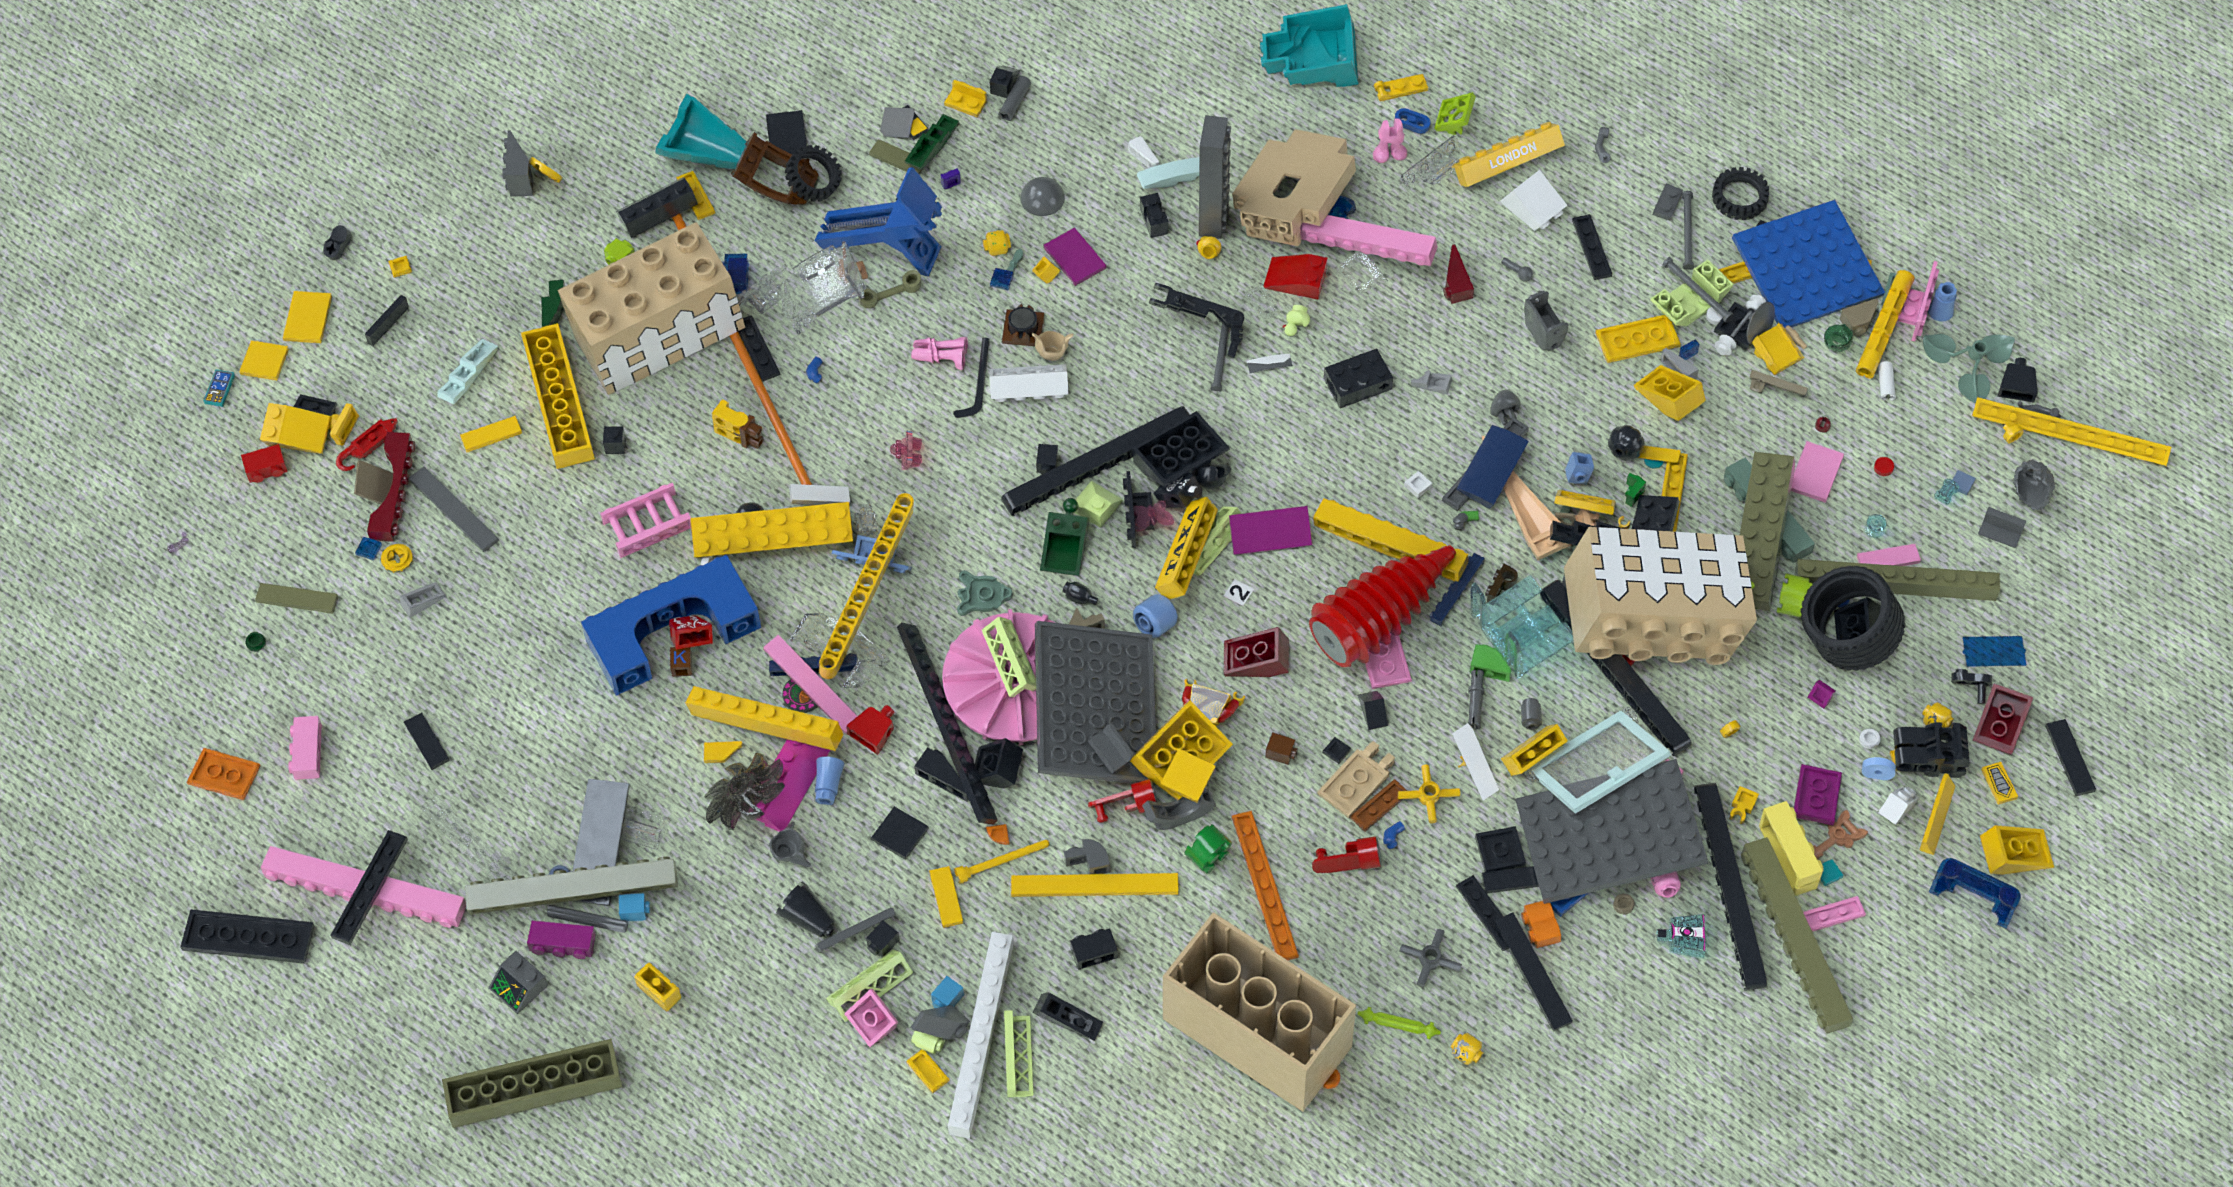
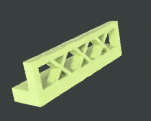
(1217, 538)
(1014, 651)
(870, 976)
(1011, 1051)

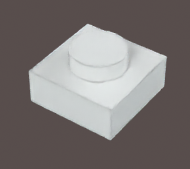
(1418, 484)

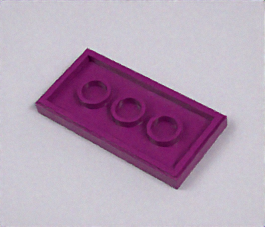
(1270, 530)

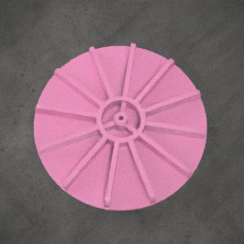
(977, 689)

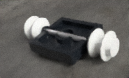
(1735, 331)

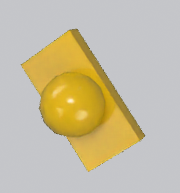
(343, 423)

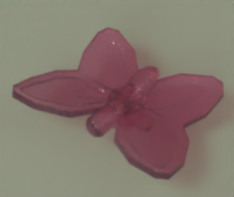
(1152, 514)

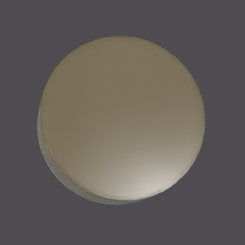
(1623, 904)

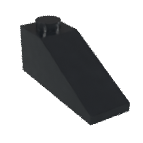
(937, 770)
(1067, 1016)

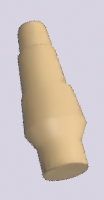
(1795, 337)

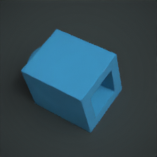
(633, 907)
(947, 993)

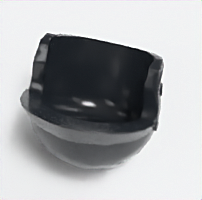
(1212, 475)

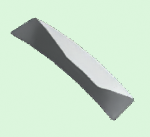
(1269, 362)

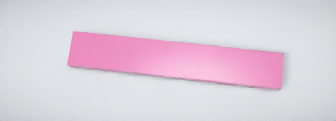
(809, 682)

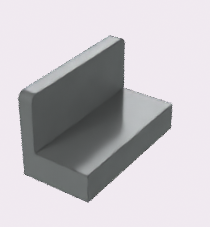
(2002, 527)
(1111, 748)

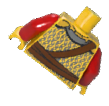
(1212, 703)

